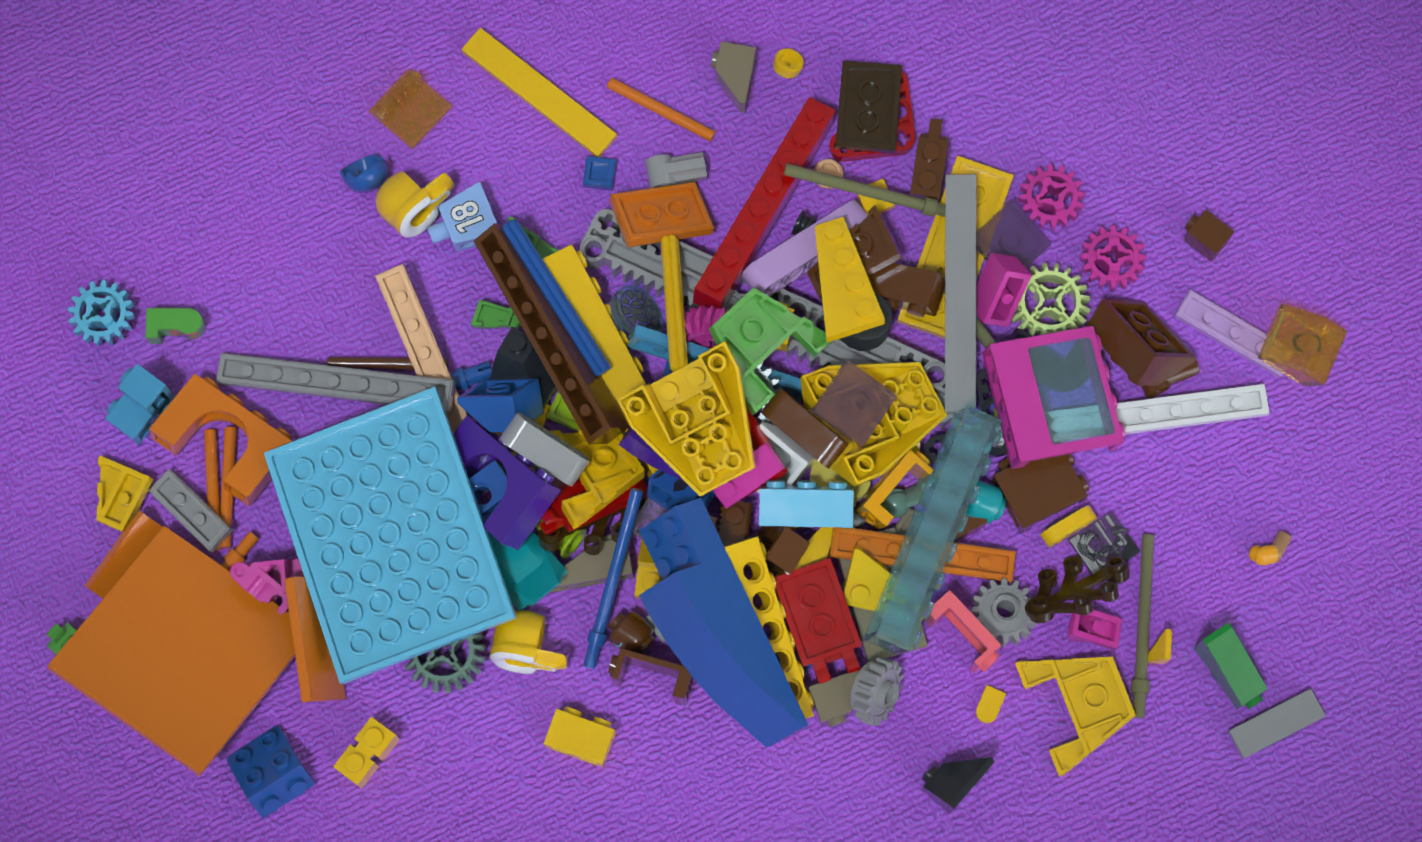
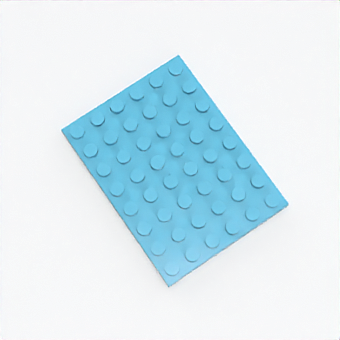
(389, 535)

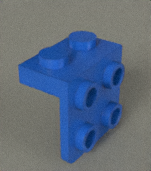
(269, 771)

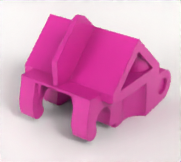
(267, 579)

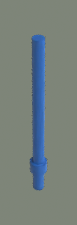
(597, 635)

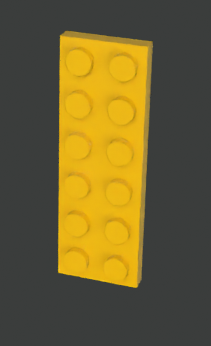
(991, 195)

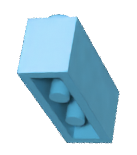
(806, 504)

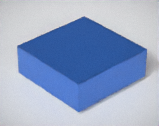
(599, 173)

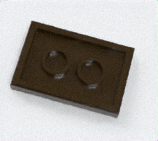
(868, 107)

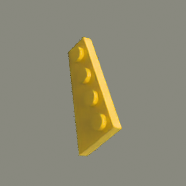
(845, 287)

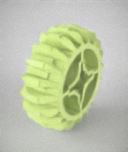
(1057, 313)

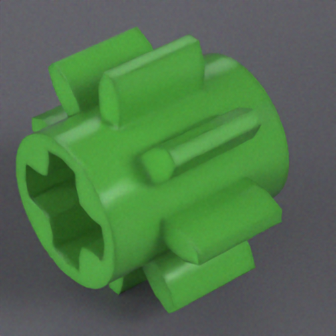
(59, 636)

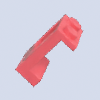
(969, 626)

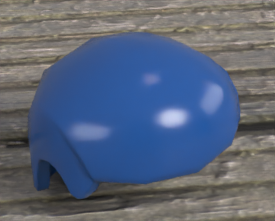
(365, 174)

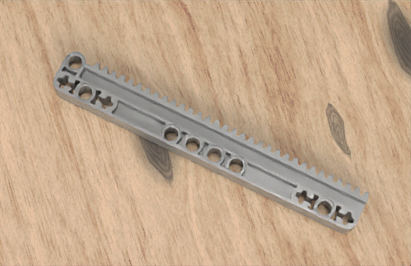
(647, 268)

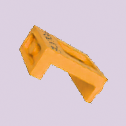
(870, 506)

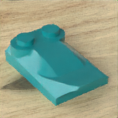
(527, 571)

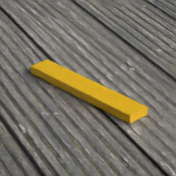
(539, 93)

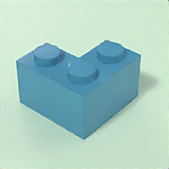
(140, 405)

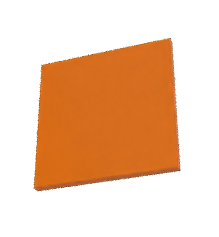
(178, 651)

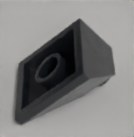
(519, 360)
(954, 781)

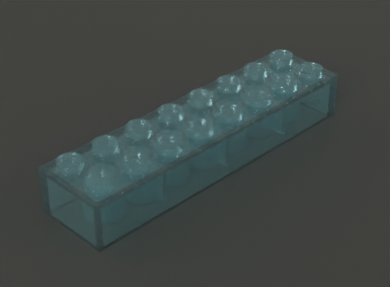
(933, 531)

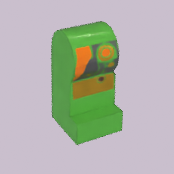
(173, 322)

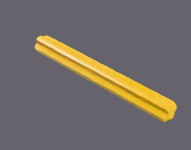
(674, 302)

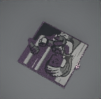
(1101, 541)

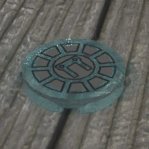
(635, 307)

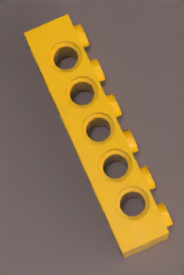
(771, 613)

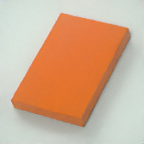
(660, 212)

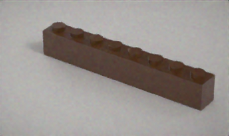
(578, 386)

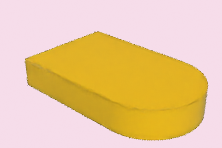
(989, 704)

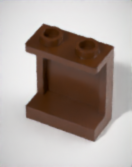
(1040, 489)

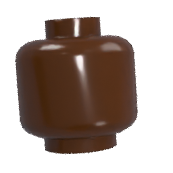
(631, 632)

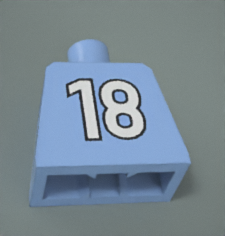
(463, 218)

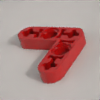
(905, 126)

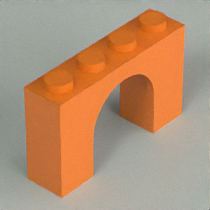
(203, 403)

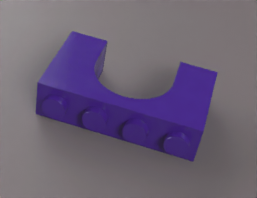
(527, 490)

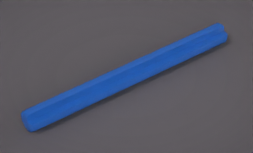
(556, 298)

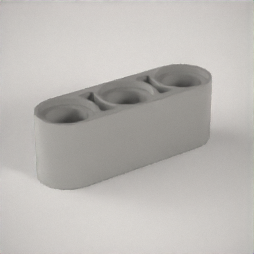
(544, 449)

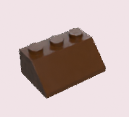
(1139, 341)

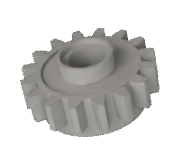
(1008, 598)
(876, 690)

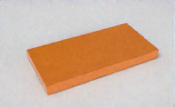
(313, 661)

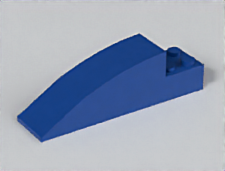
(714, 626)

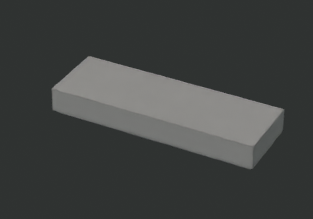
(190, 510)
(1276, 724)

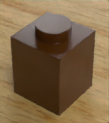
(1207, 234)

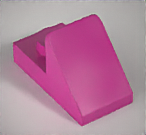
(1096, 629)

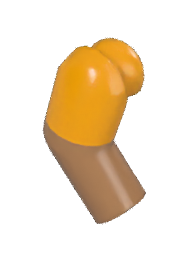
(1270, 553)

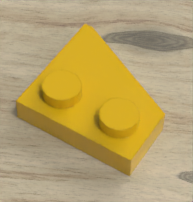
(119, 493)
(864, 580)

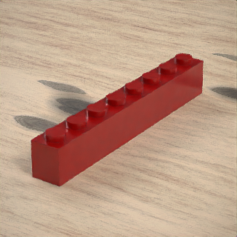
(763, 206)

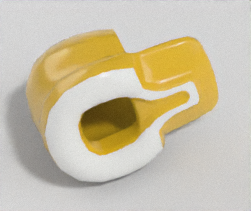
(409, 206)
(519, 644)

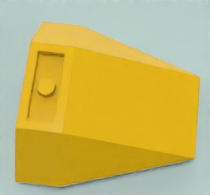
(696, 420)
(904, 425)

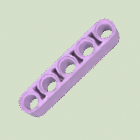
(795, 255)

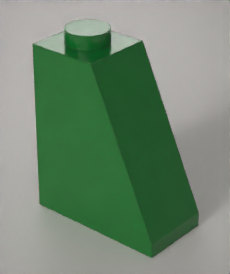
(1232, 667)

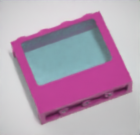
(1053, 395)

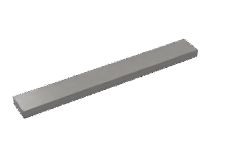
(960, 292)
(326, 380)

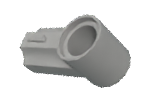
(668, 170)

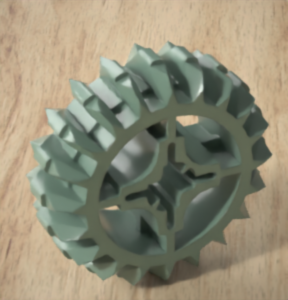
(461, 671)

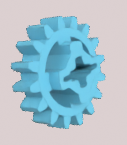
(111, 305)

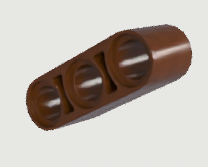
(804, 428)

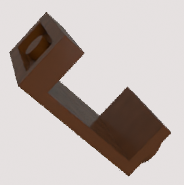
(684, 679)

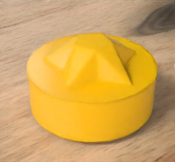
(788, 63)

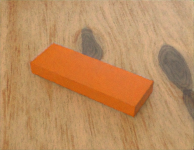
(123, 553)

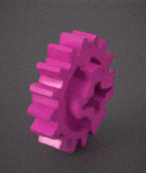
(1061, 190)
(1100, 258)

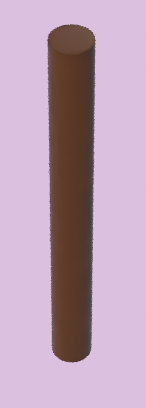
(402, 363)

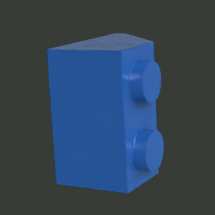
(498, 400)

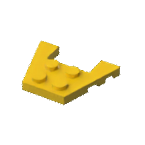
(605, 478)
(1093, 698)

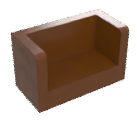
(782, 547)

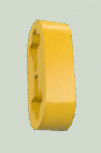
(1068, 526)

